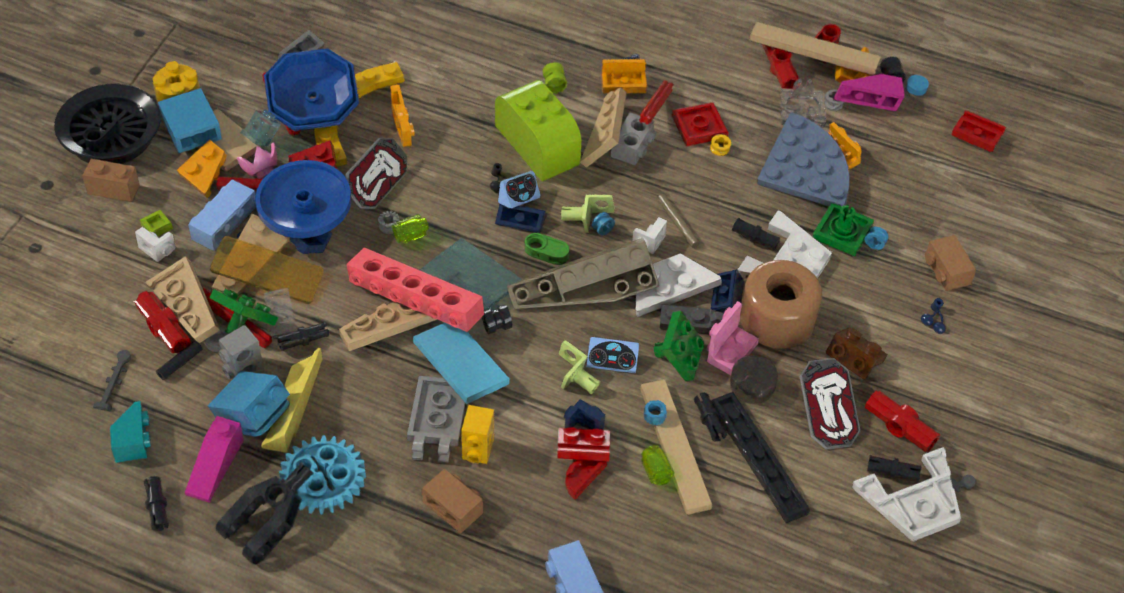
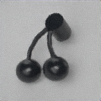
(496, 170)

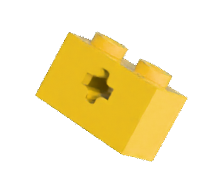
(477, 434)

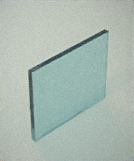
(473, 271)

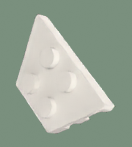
(678, 280)

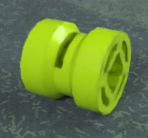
(555, 77)

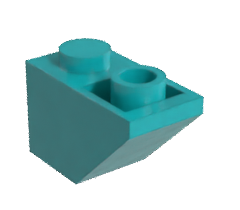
(129, 435)

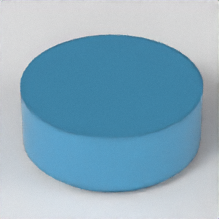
(917, 85)

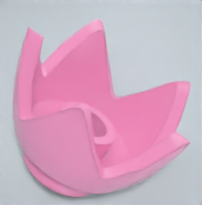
(263, 162)

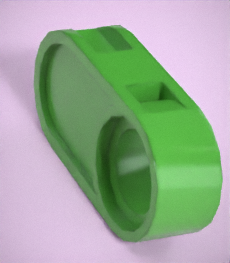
(551, 251)

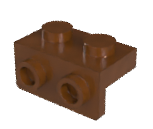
(855, 352)

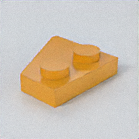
(401, 116)
(203, 167)

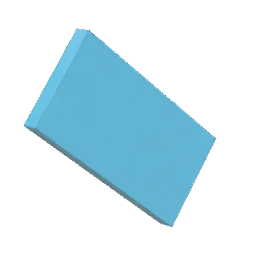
(461, 361)

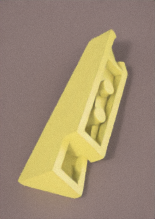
(299, 385)

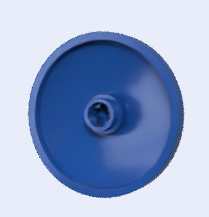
(303, 199)

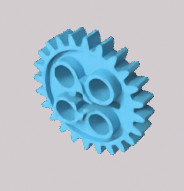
(344, 463)

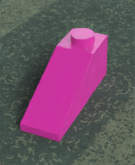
(873, 91)
(214, 458)

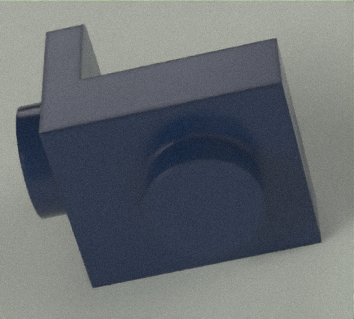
(313, 244)
(584, 414)

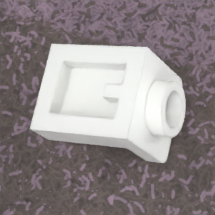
(653, 235)
(153, 245)

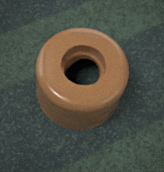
(777, 321)

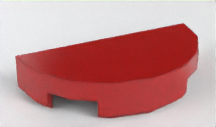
(581, 475)

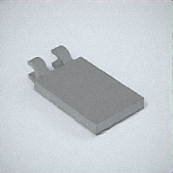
(435, 417)

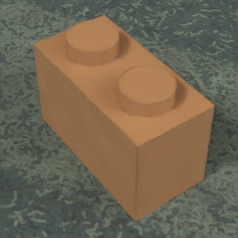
(111, 180)
(950, 263)
(453, 500)

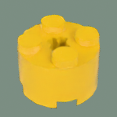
(174, 80)

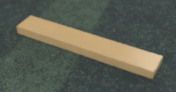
(815, 48)
(678, 450)

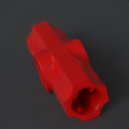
(781, 66)
(162, 322)
(902, 421)

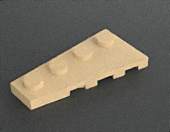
(607, 127)
(258, 234)
(183, 293)
(385, 322)

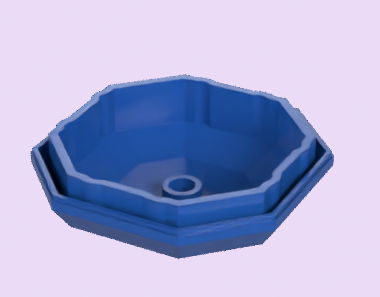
(309, 75)

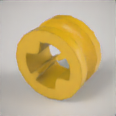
(720, 139)

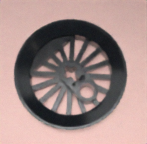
(132, 121)

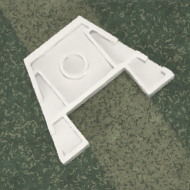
(799, 247)
(921, 507)

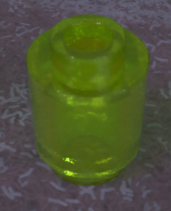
(410, 228)
(657, 465)

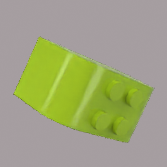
(539, 129)

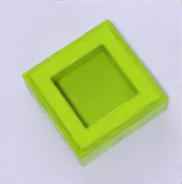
(156, 223)

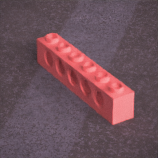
(416, 289)

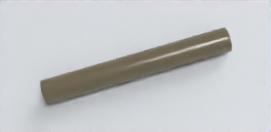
(679, 222)

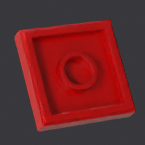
(699, 123)

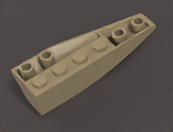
(591, 279)

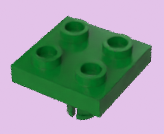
(843, 229)
(243, 309)
(681, 346)

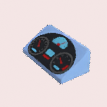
(518, 190)
(612, 355)

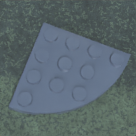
(807, 164)

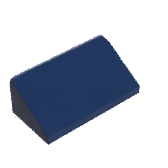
(521, 218)
(728, 292)

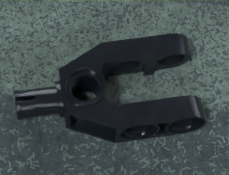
(281, 521)

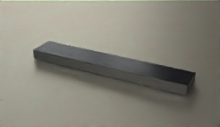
(760, 458)

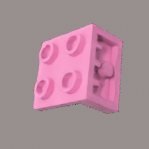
(729, 341)

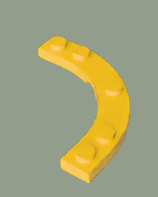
(366, 82)

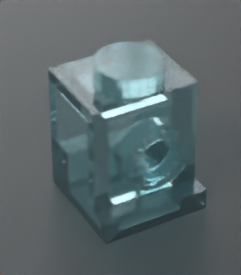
(268, 127)

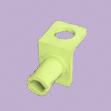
(585, 212)
(577, 373)

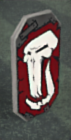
(376, 173)
(829, 403)

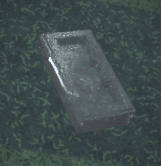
(281, 306)

